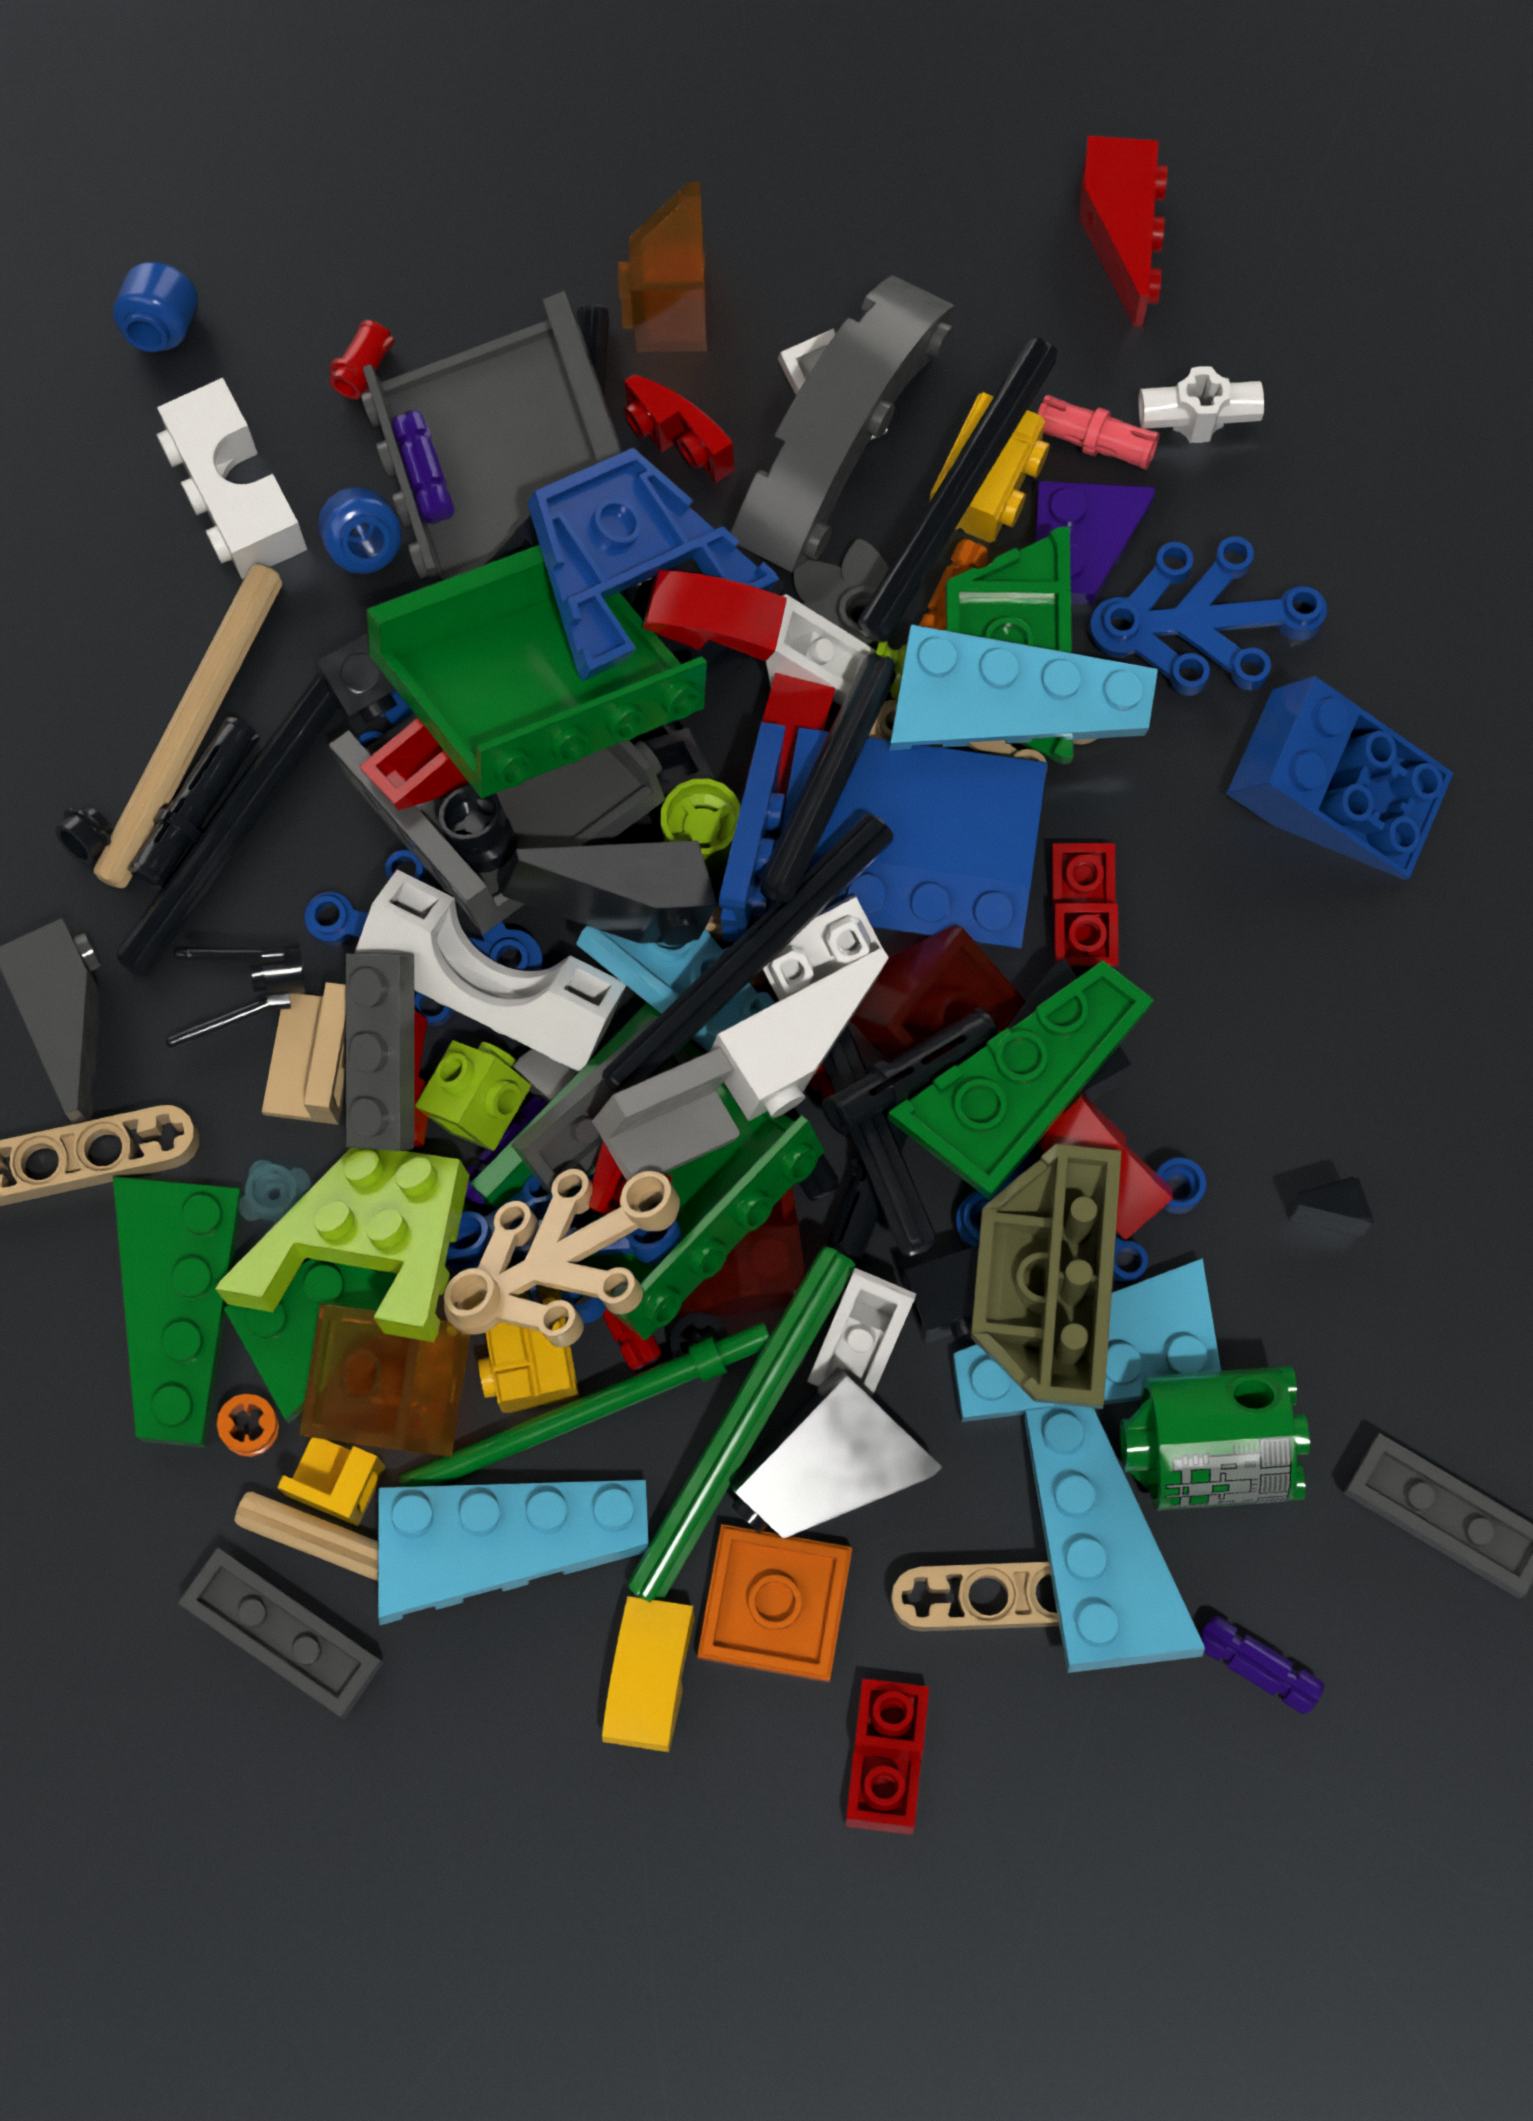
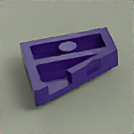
(1099, 524)

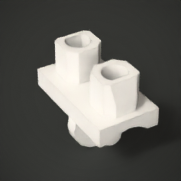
(823, 947)

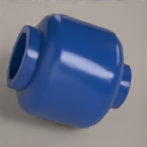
(155, 306)
(370, 545)

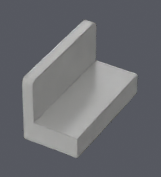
(669, 1117)

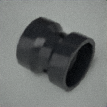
(478, 829)

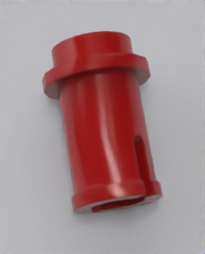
(366, 348)

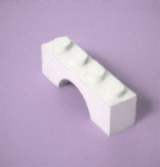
(549, 1010)

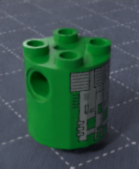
(1217, 1439)

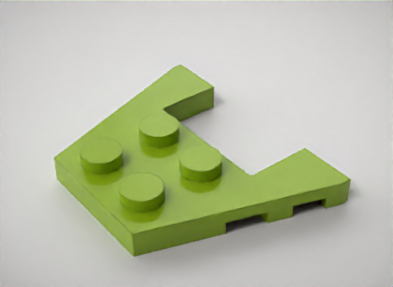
(367, 1213)

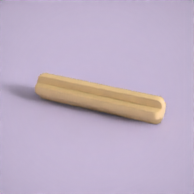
(309, 1534)

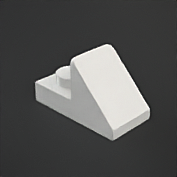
(816, 650)
(863, 1331)

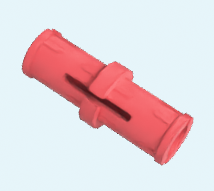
(1098, 432)

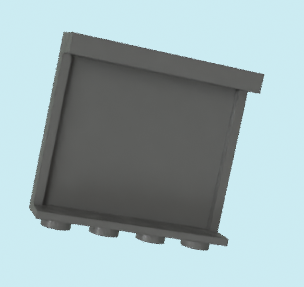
(501, 428)
(561, 808)

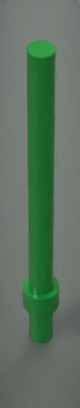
(705, 1360)

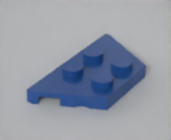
(752, 841)

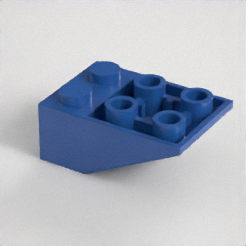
(1340, 778)

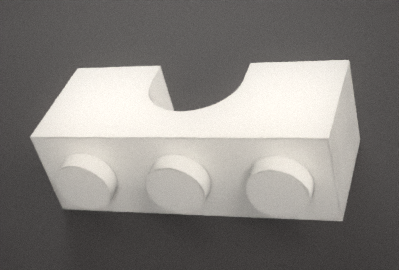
(210, 438)

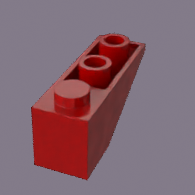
(1119, 217)

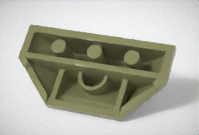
(1050, 1275)

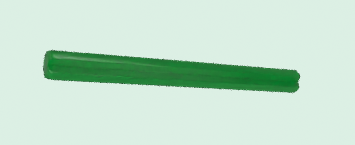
(741, 1425)

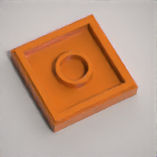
(775, 1603)

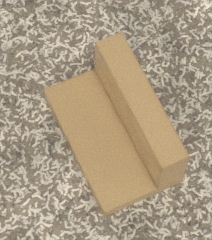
(309, 1058)

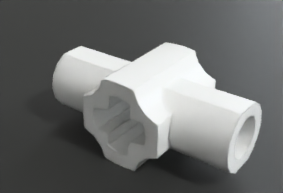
(1219, 402)

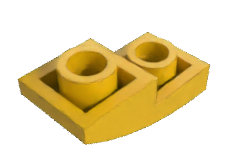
(647, 1674)

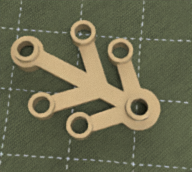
(554, 1259)

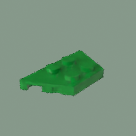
(1019, 601)

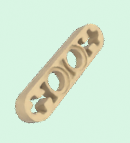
(73, 1146)
(1017, 1578)

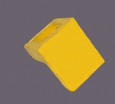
(334, 1480)

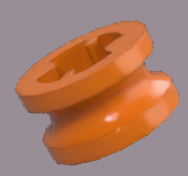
(227, 1428)

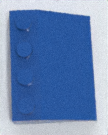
(959, 832)

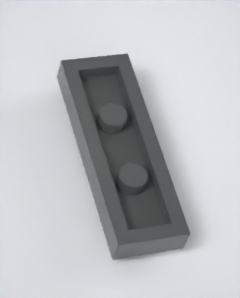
(380, 1051)
(566, 1133)
(1445, 1514)
(280, 1633)

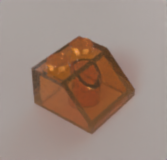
(666, 277)
(383, 1385)

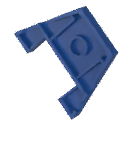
(614, 531)

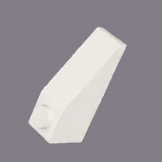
(787, 1042)

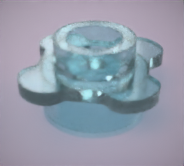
(267, 1177)

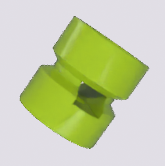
(702, 813)

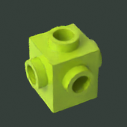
(474, 1093)

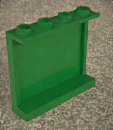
(498, 680)
(718, 1194)

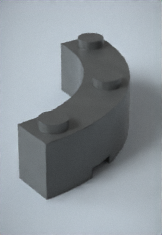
(836, 415)

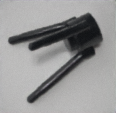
(273, 970)

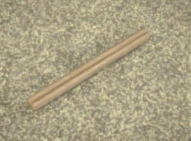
(189, 723)

